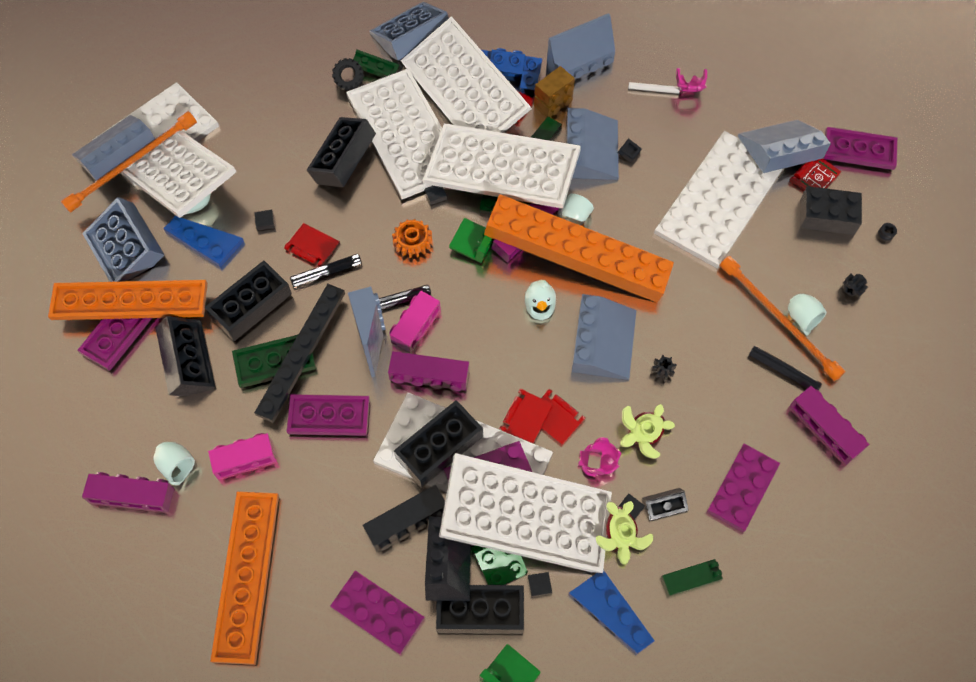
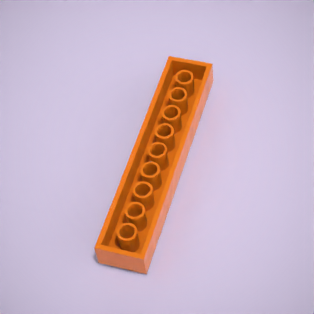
(579, 248)

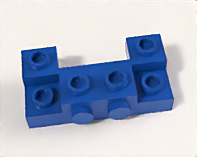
(517, 65)

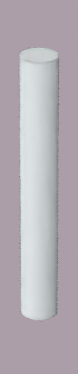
(652, 87)

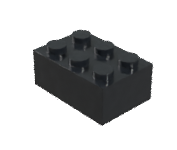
(831, 210)

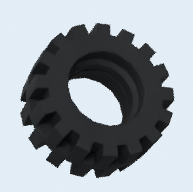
(348, 63)

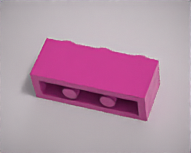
(414, 321)
(242, 455)

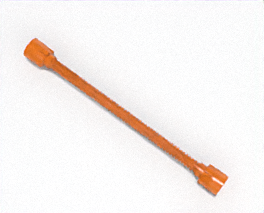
(73, 201)
(832, 369)

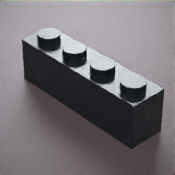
(404, 518)

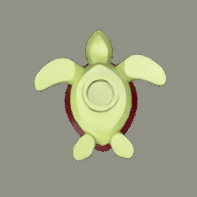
(645, 429)
(622, 532)

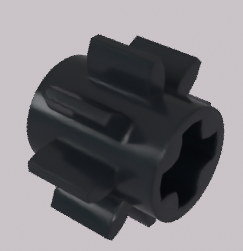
(855, 284)
(663, 367)

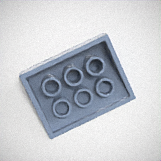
(408, 29)
(582, 47)
(598, 144)
(785, 145)
(114, 147)
(122, 242)
(369, 324)
(604, 338)

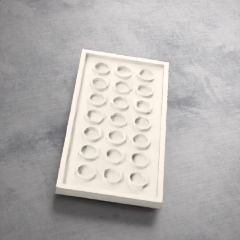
(464, 81)
(403, 128)
(503, 165)
(717, 202)
(417, 412)
(525, 514)

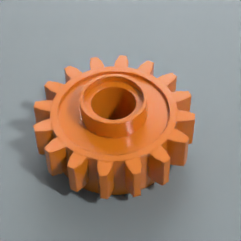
(406, 244)

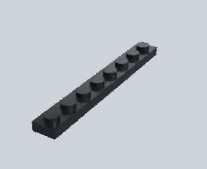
(299, 353)

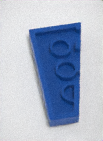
(208, 242)
(607, 604)

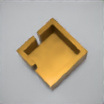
(554, 92)

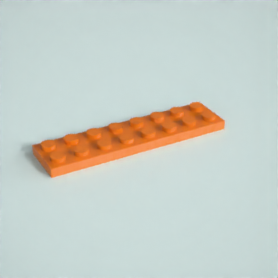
(128, 299)
(245, 579)

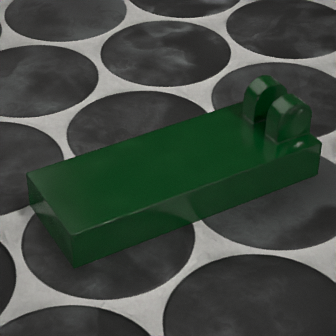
(375, 65)
(547, 130)
(692, 577)

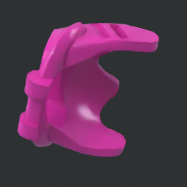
(695, 85)
(608, 461)

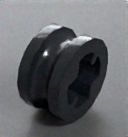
(887, 236)

